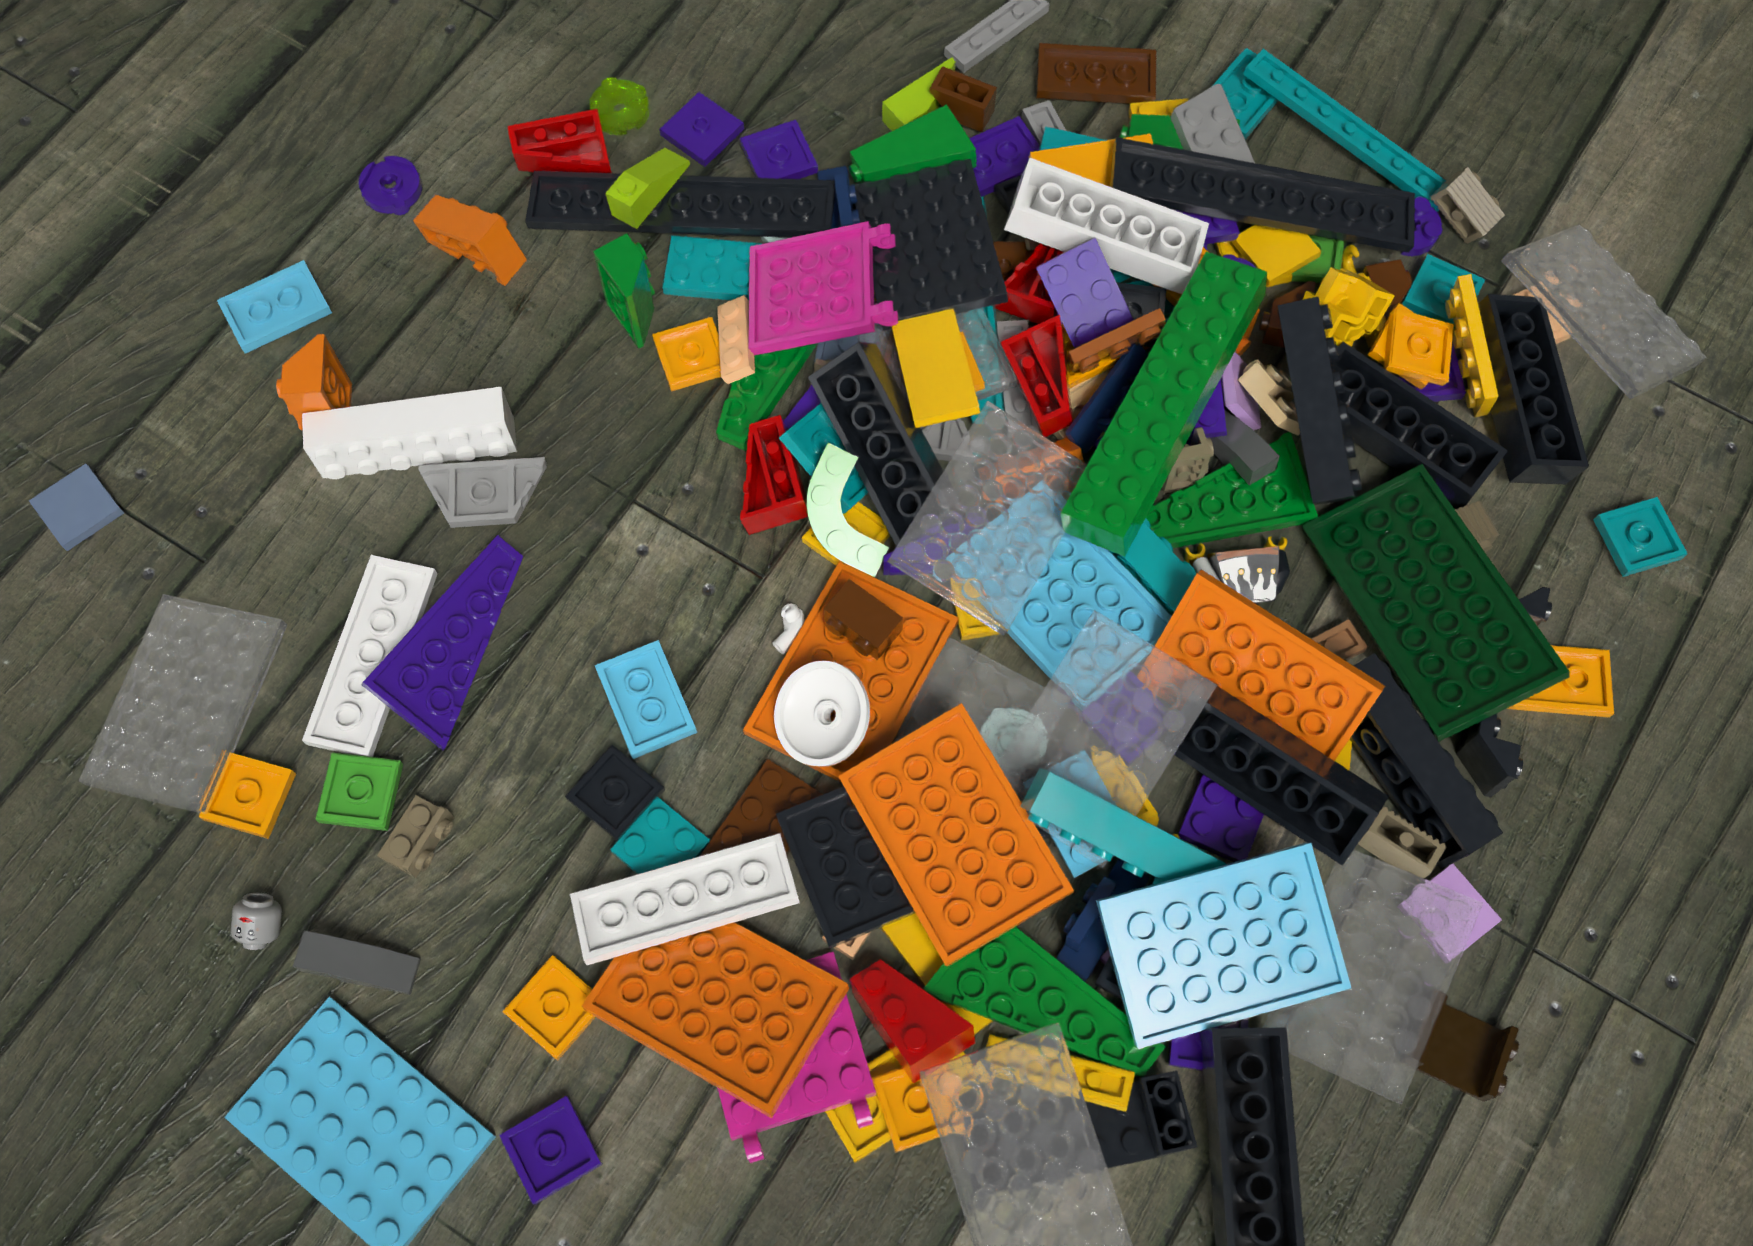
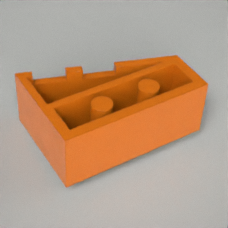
(471, 233)

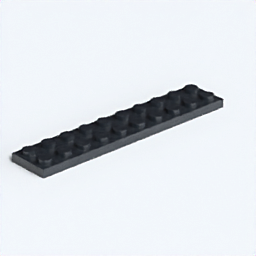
(1264, 195)
(690, 207)

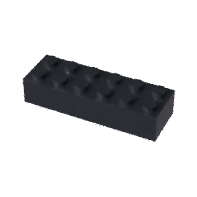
(1317, 400)
(1533, 400)
(1412, 429)
(880, 431)
(1420, 772)
(1281, 776)
(1252, 1137)

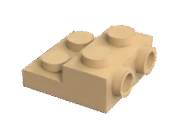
(1273, 393)

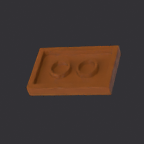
(1116, 342)

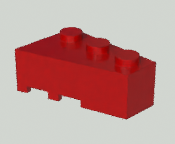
(561, 144)
(1027, 291)
(1042, 373)
(773, 480)
(910, 1020)

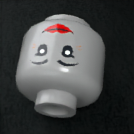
(256, 920)

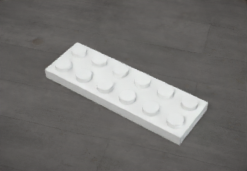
(382, 613)
(683, 899)

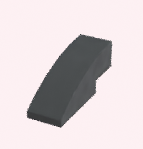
(1244, 450)
(356, 963)

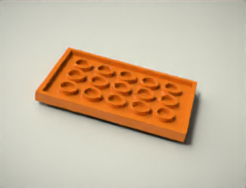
(1268, 665)
(888, 681)
(955, 835)
(722, 1009)

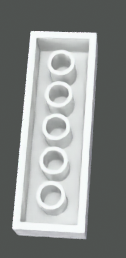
(1131, 231)
(409, 433)

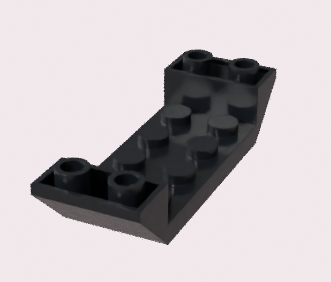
(1489, 759)
(1152, 1126)

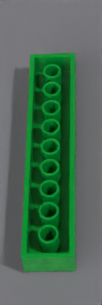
(1164, 404)

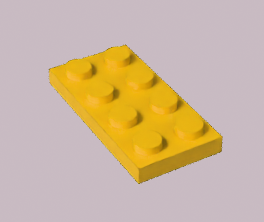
(1471, 340)

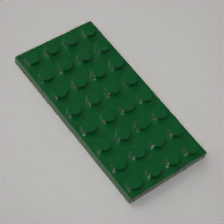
(1434, 603)

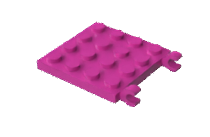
(816, 288)
(829, 1079)

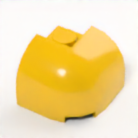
(1353, 302)

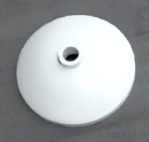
(805, 712)

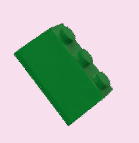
(627, 285)

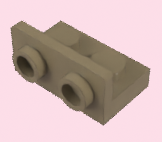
(1191, 463)
(416, 837)

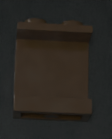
(1468, 1053)

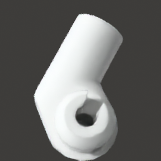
(793, 620)

